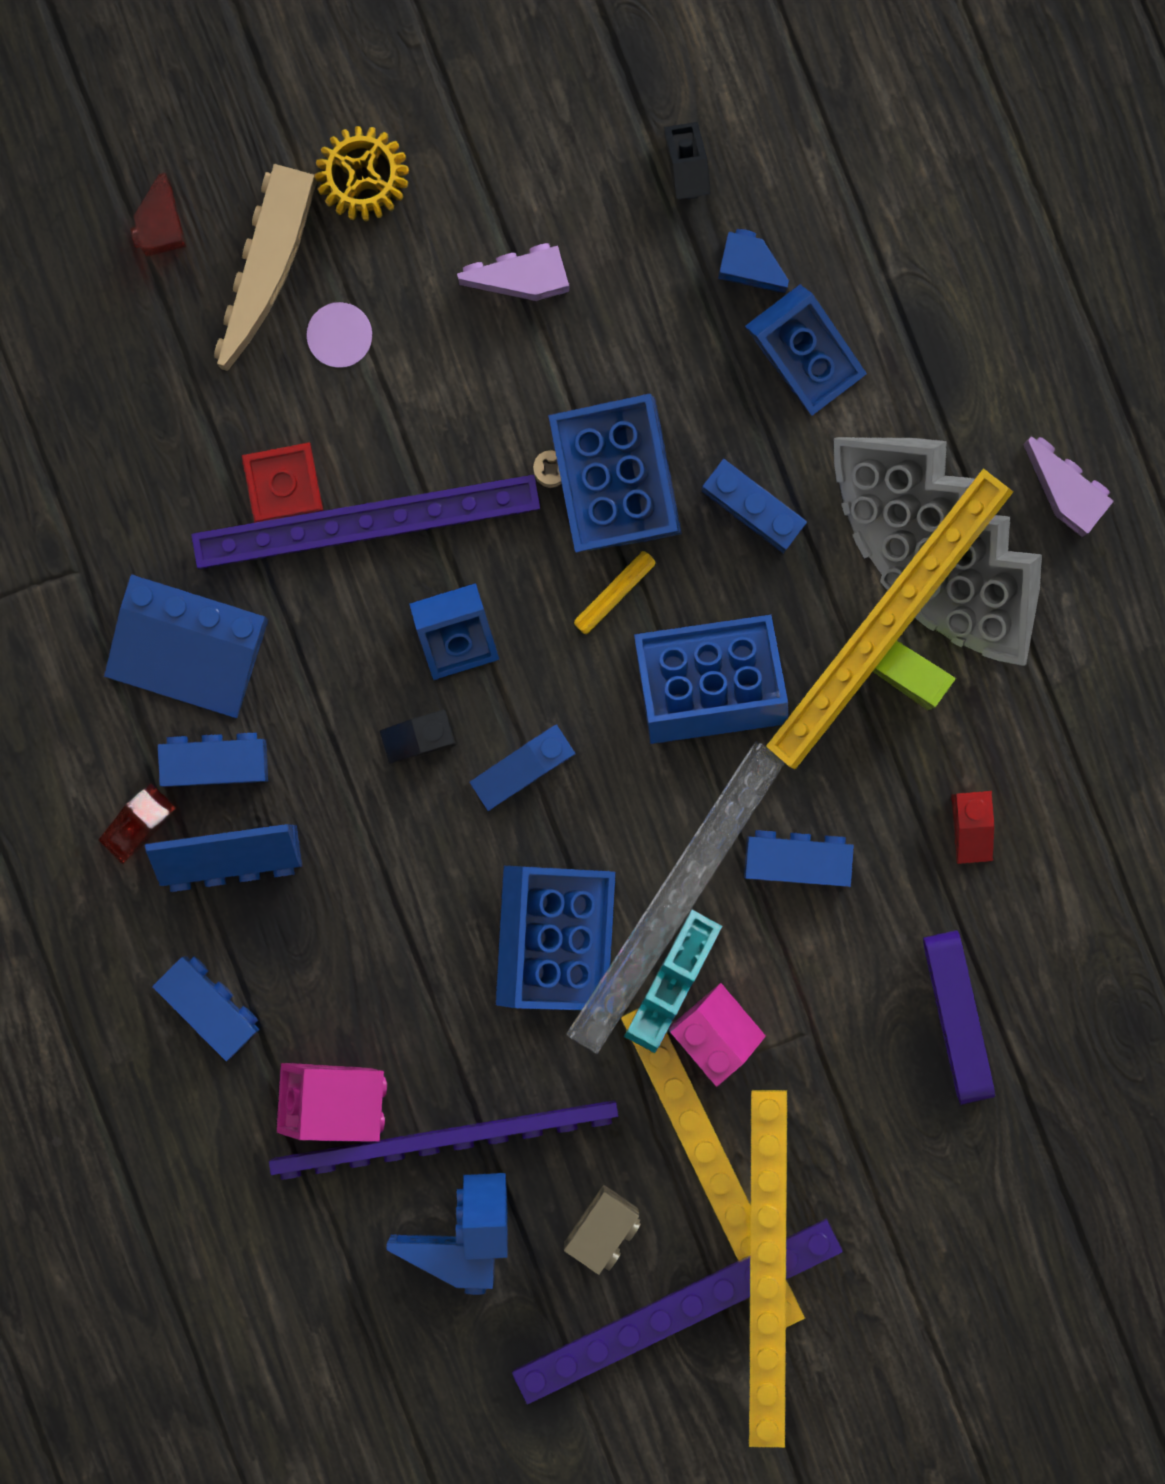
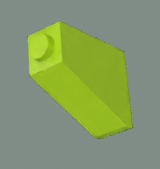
(914, 676)

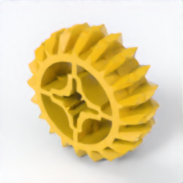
(369, 161)

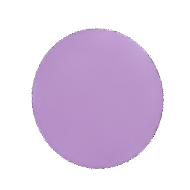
(339, 334)

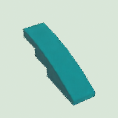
(673, 981)

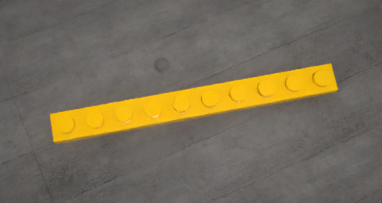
(889, 618)
(704, 1150)
(768, 1268)

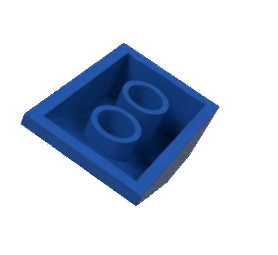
(806, 349)
(445, 1260)

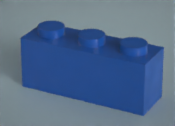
(753, 506)
(212, 760)
(798, 859)
(207, 1006)
(482, 1216)

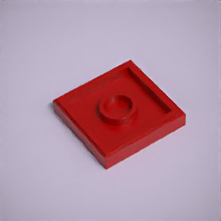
(282, 482)

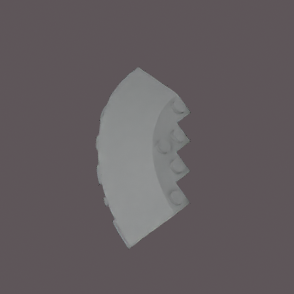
(896, 501)

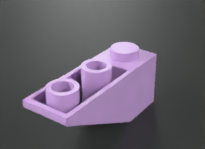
(525, 276)
(1069, 493)

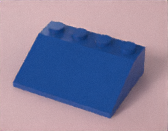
(615, 473)
(185, 646)
(711, 679)
(226, 855)
(553, 936)

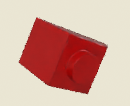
(973, 826)

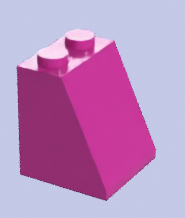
(717, 1034)
(331, 1102)

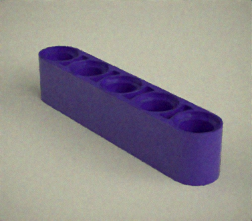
(958, 1017)

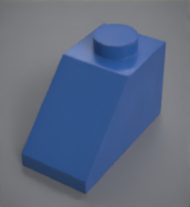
(751, 263)

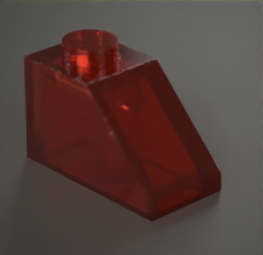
(158, 220)
(136, 823)

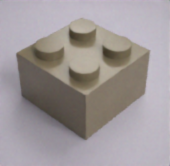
(602, 1230)

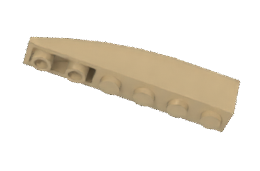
(267, 257)

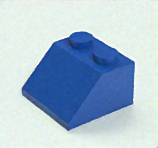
(454, 631)

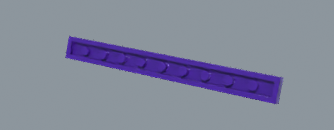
(365, 522)
(429, 1142)
(665, 1317)

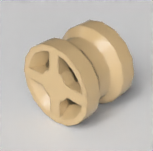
(549, 477)

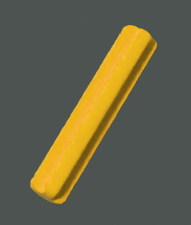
(614, 592)

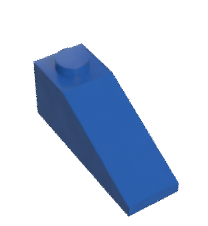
(522, 767)

